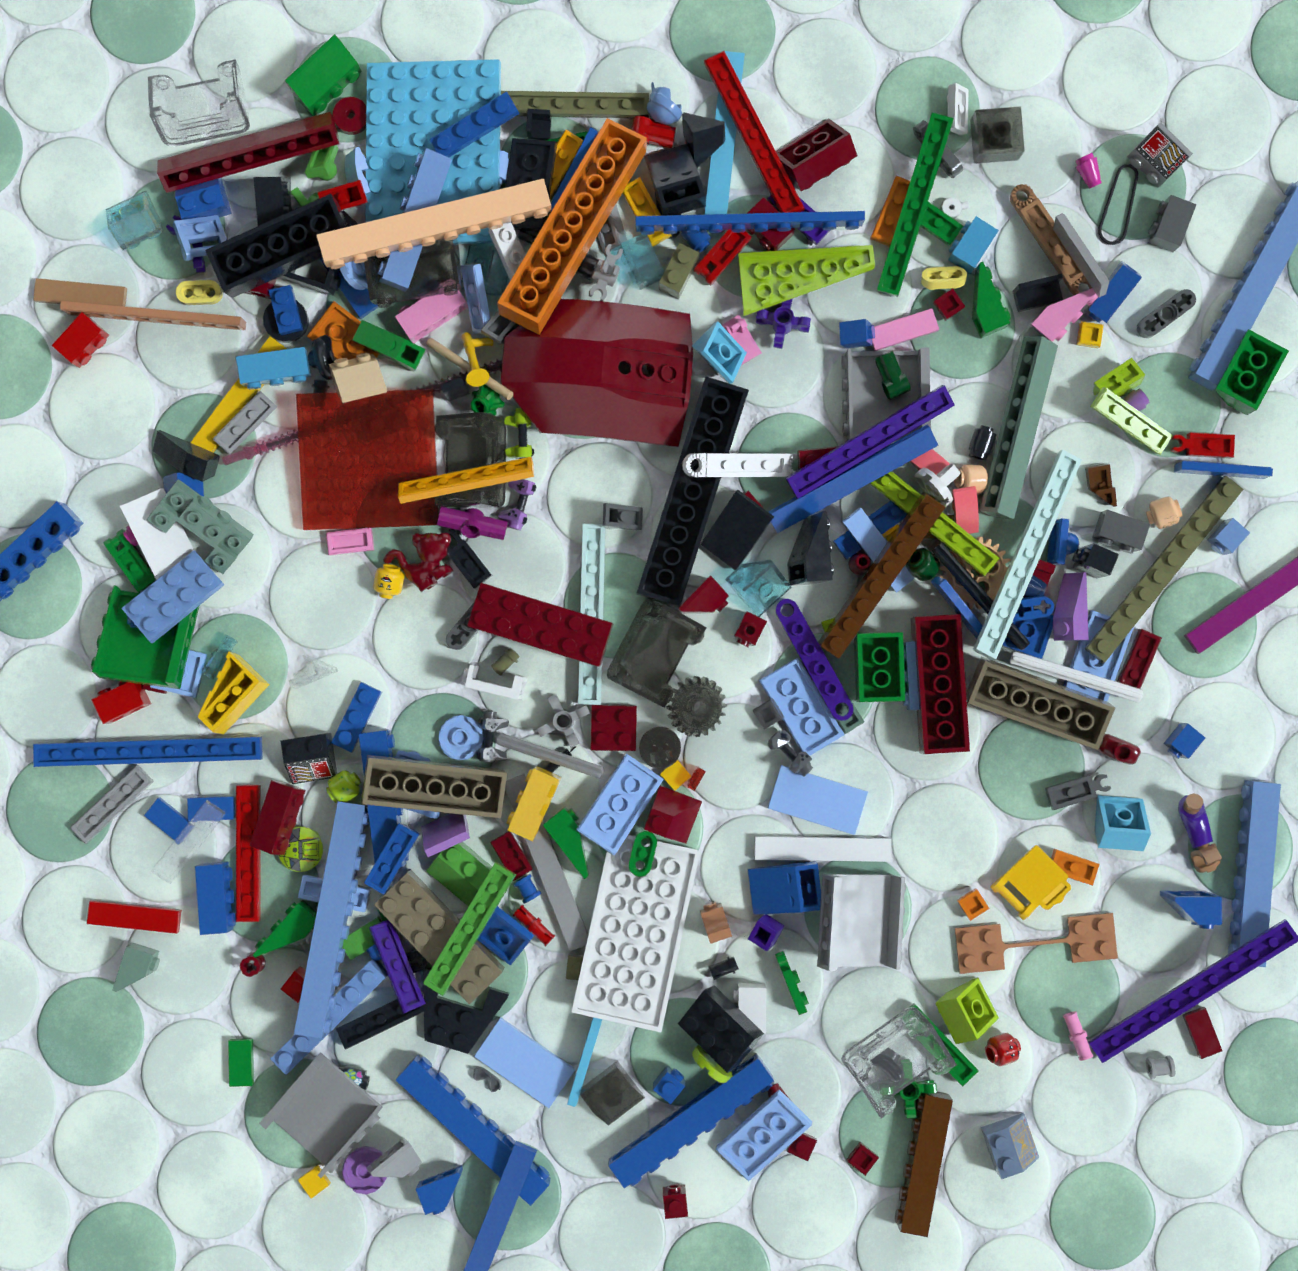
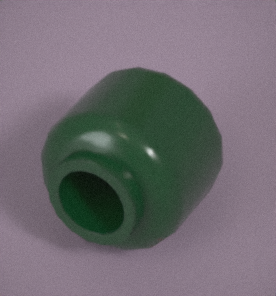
(923, 564)

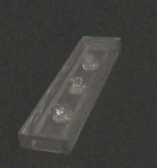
(188, 841)

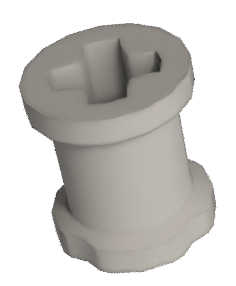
(1160, 1067)

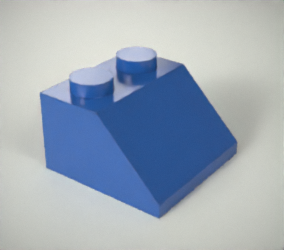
(203, 200)
(1196, 906)

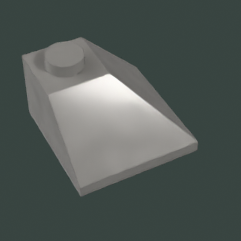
(396, 1162)

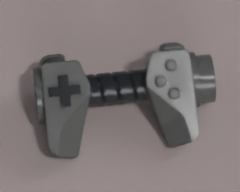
(491, 723)
(800, 762)

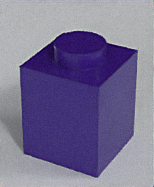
(766, 932)

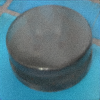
(660, 747)

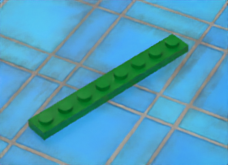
(915, 204)

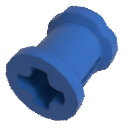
(527, 888)

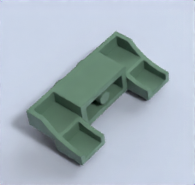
(203, 520)

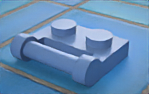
(197, 231)

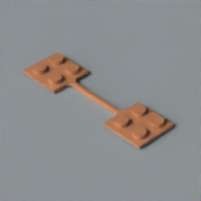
(983, 949)

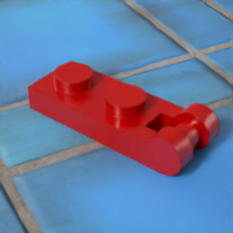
(722, 254)

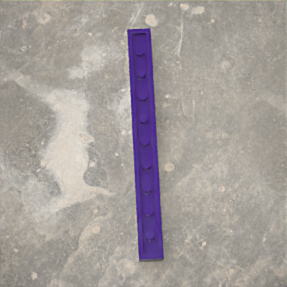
(1194, 990)

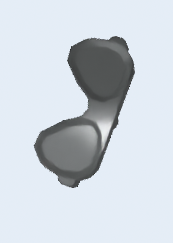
(494, 1083)

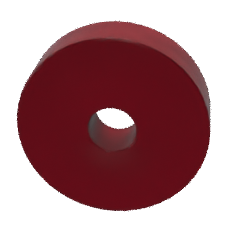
(343, 109)

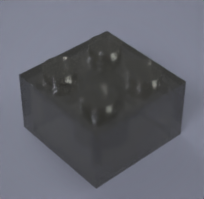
(997, 135)

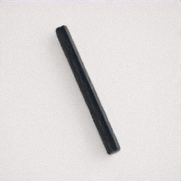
(975, 591)

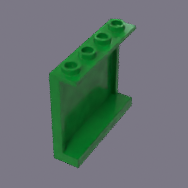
(131, 657)

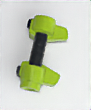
(521, 422)

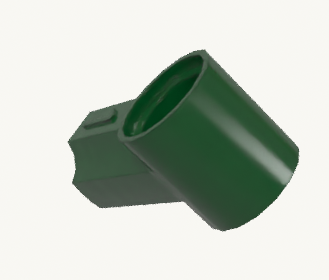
(894, 381)

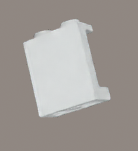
(472, 682)

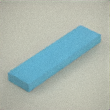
(584, 1061)

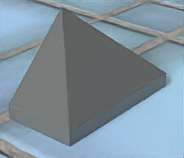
(498, 328)

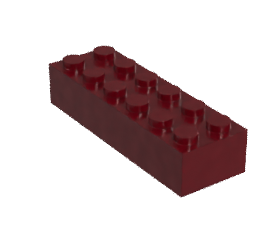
(540, 624)
(941, 684)

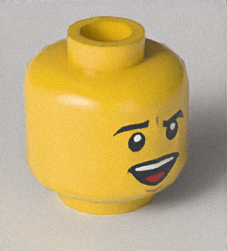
(388, 581)

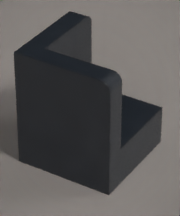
(538, 124)

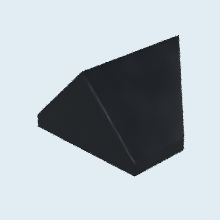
(702, 136)

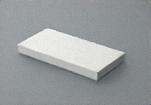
(159, 548)

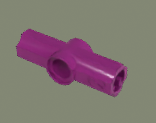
(472, 523)

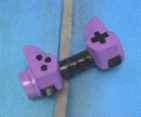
(516, 516)

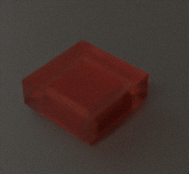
(696, 778)

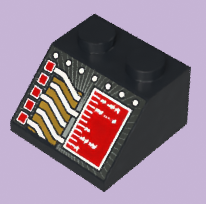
(309, 758)

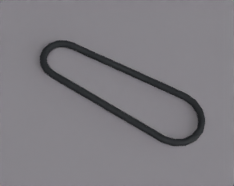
(1129, 209)

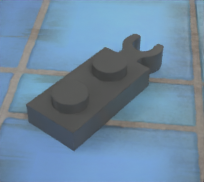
(1075, 791)

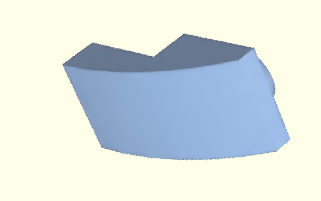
(355, 166)

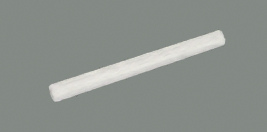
(1076, 676)

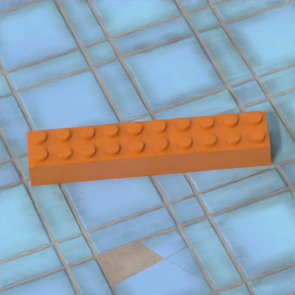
(572, 226)

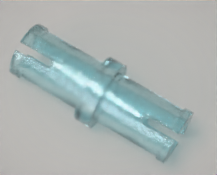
(219, 657)

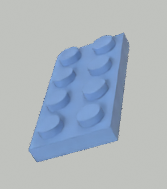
(173, 596)

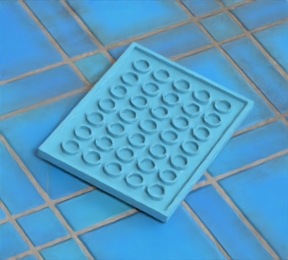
(414, 104)

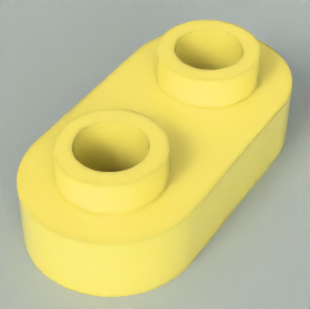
(943, 277)
(200, 292)

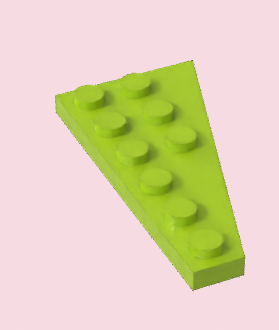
(786, 274)

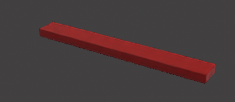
(753, 134)

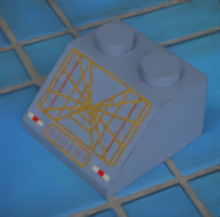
(1010, 1145)

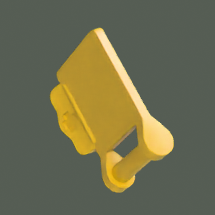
(1036, 879)

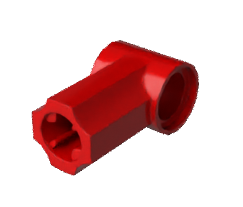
(656, 133)

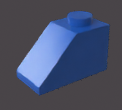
(437, 1190)

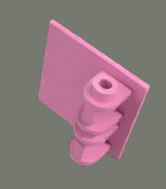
(738, 330)

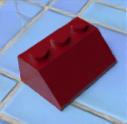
(817, 154)

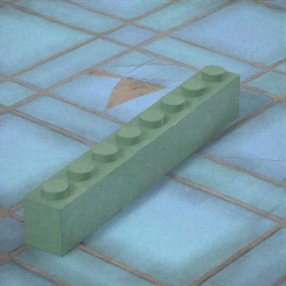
(1019, 427)

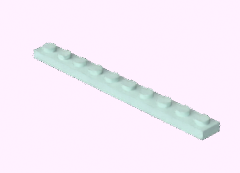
(1027, 555)

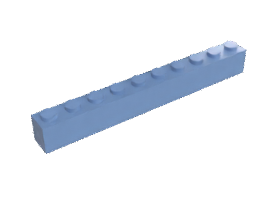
(1249, 293)
(331, 921)

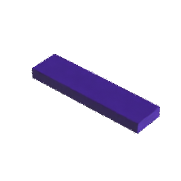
(397, 966)

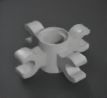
(605, 272)
(558, 710)

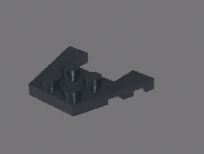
(455, 1023)

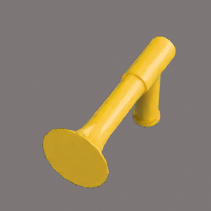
(477, 376)

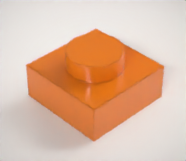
(973, 904)

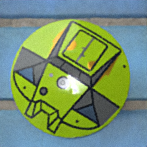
(303, 851)

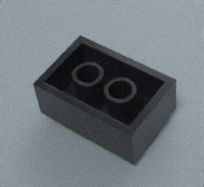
(720, 1028)

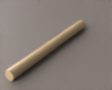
(463, 364)

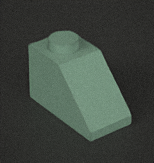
(136, 964)

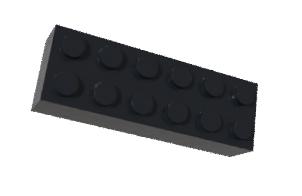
(274, 246)

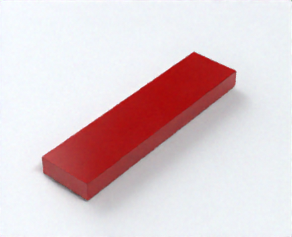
(134, 916)

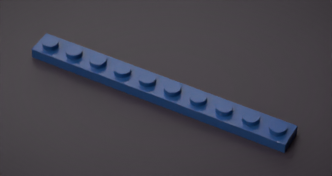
(758, 221)
(147, 751)

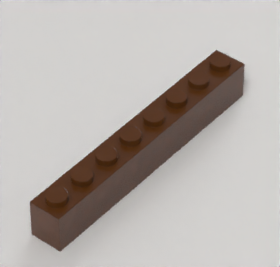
(881, 575)

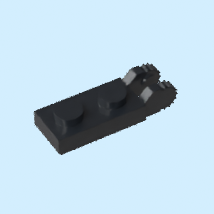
(467, 561)

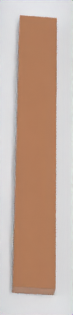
(154, 315)

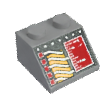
(1159, 155)

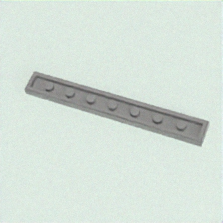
(552, 876)

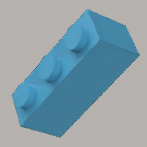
(273, 367)

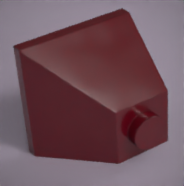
(705, 599)
(672, 815)

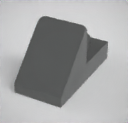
(622, 517)

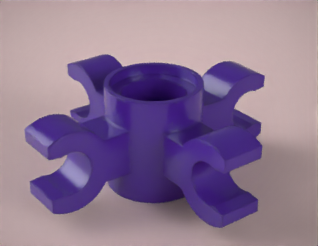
(800, 323)

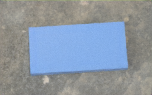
(1088, 663)
(802, 707)
(818, 800)
(619, 804)
(524, 1062)
(764, 1135)

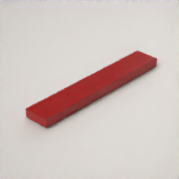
(247, 857)

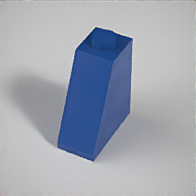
(1120, 285)

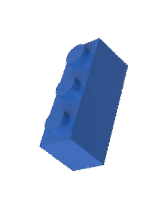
(215, 898)

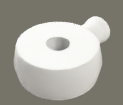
(956, 205)

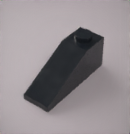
(186, 456)

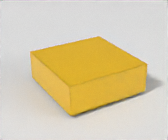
(1089, 334)
(675, 775)
(312, 1182)

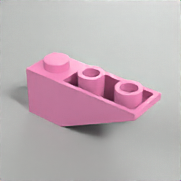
(1056, 317)

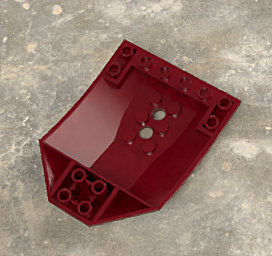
(572, 379)

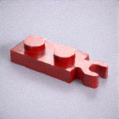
(1206, 445)

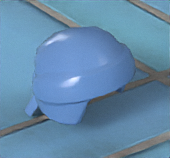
(661, 106)

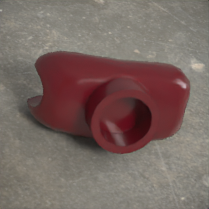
(1119, 749)

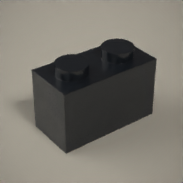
(1095, 560)

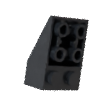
(676, 181)
(811, 552)

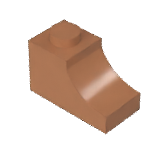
(715, 922)

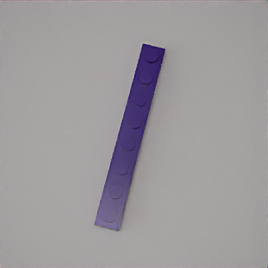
(870, 441)

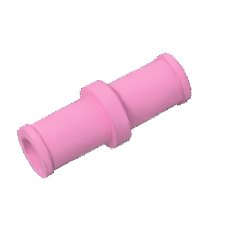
(1078, 1036)

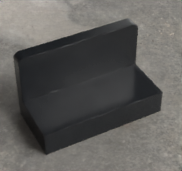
(1038, 293)

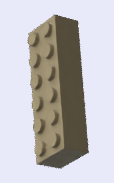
(1039, 703)
(433, 786)
(428, 927)

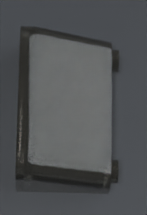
(434, 274)
(471, 443)
(653, 650)

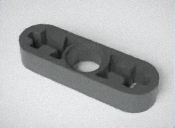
(949, 162)
(1171, 306)
(455, 631)

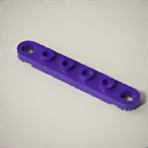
(814, 659)

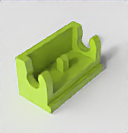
(1121, 379)

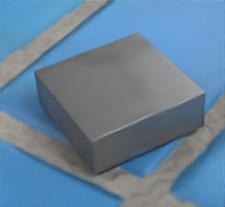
(768, 713)

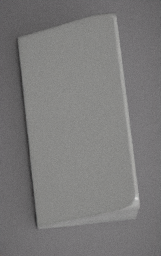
(612, 232)

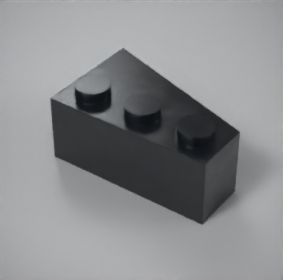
(272, 197)

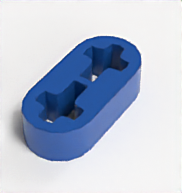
(1035, 613)

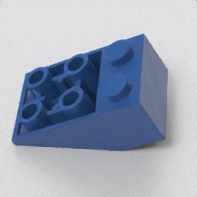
(785, 888)

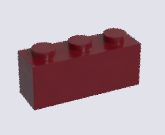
(277, 818)

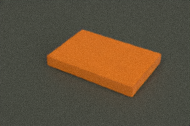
(341, 328)

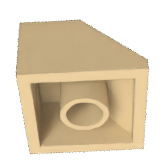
(357, 377)

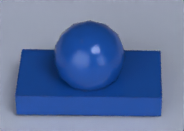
(1061, 542)

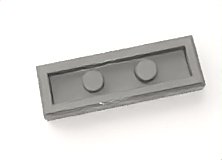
(244, 422)

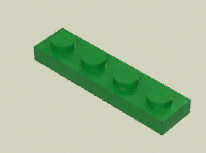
(964, 1069)

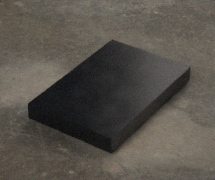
(737, 530)

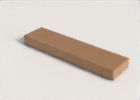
(56, 291)

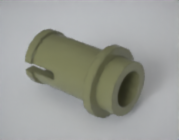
(505, 661)

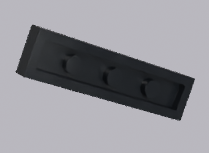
(375, 1023)

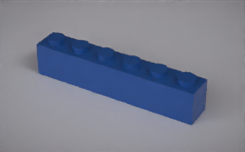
(382, 819)

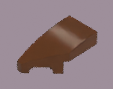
(1100, 483)

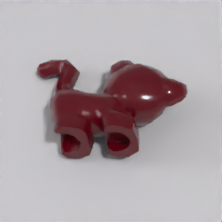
(431, 550)

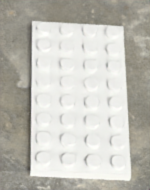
(636, 936)

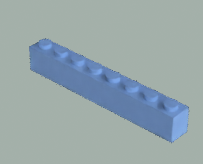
(1255, 862)

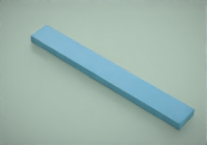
(722, 158)

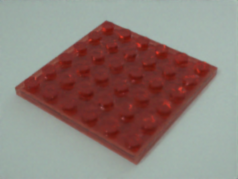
(359, 455)

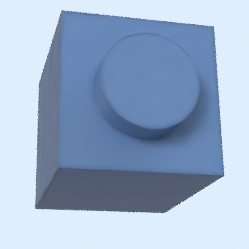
(1228, 536)

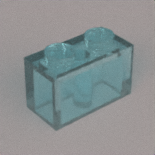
(642, 261)

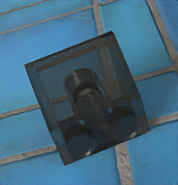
(611, 1093)

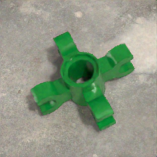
(925, 1086)

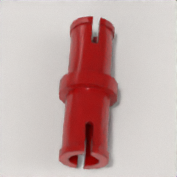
(534, 925)

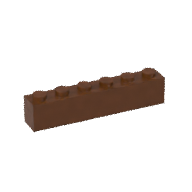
(924, 1163)

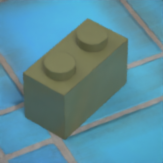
(678, 271)

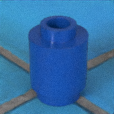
(697, 241)

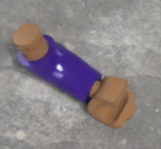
(1198, 829)

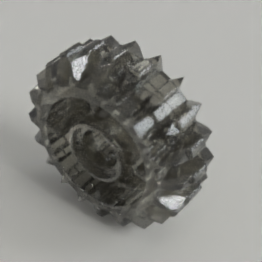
(683, 703)

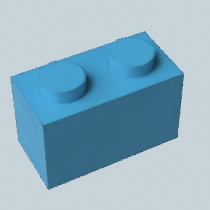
(972, 245)

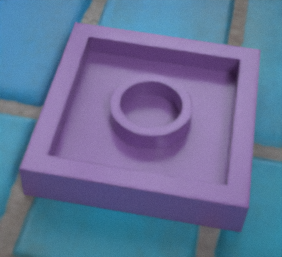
(444, 833)

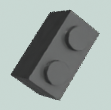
(1171, 223)
(1121, 531)

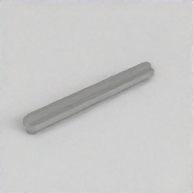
(549, 755)

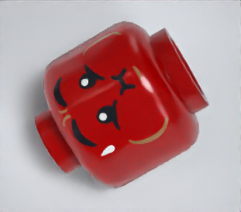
(1003, 1049)

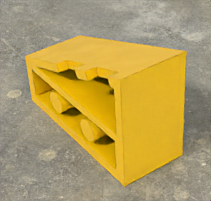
(232, 694)
(533, 802)

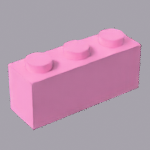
(429, 314)

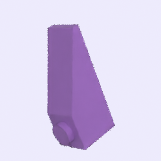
(1071, 610)

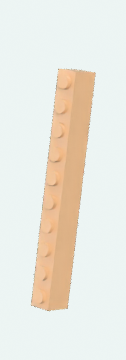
(434, 223)

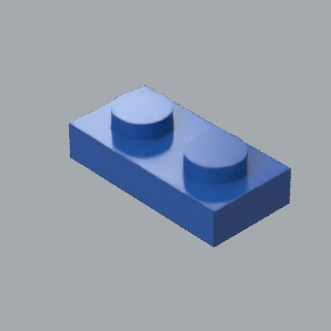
(285, 310)

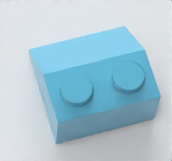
(1121, 823)

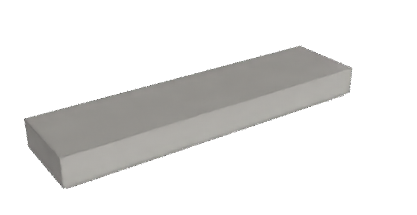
(1081, 255)
(111, 804)

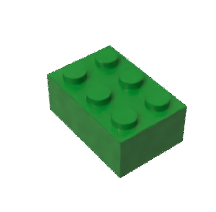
(879, 667)

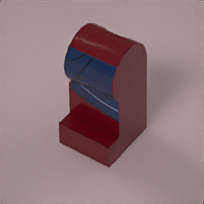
(1039, 579)

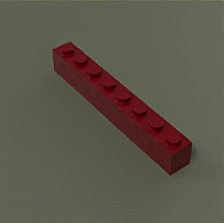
(247, 152)

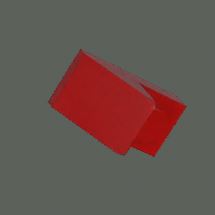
(347, 195)

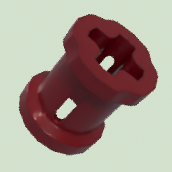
(246, 967)

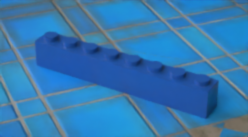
(690, 1121)
(467, 1123)

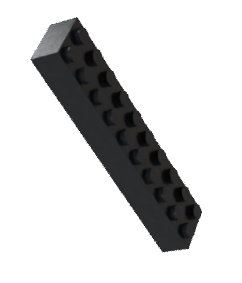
(691, 497)

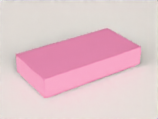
(350, 541)

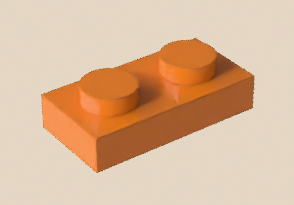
(1076, 867)

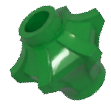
(486, 400)

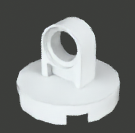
(936, 485)

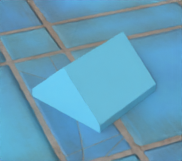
(721, 351)

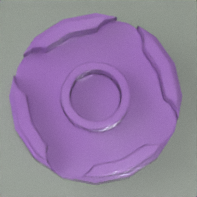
(357, 1175)

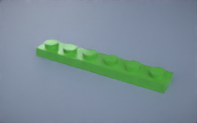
(469, 929)

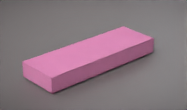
(904, 329)

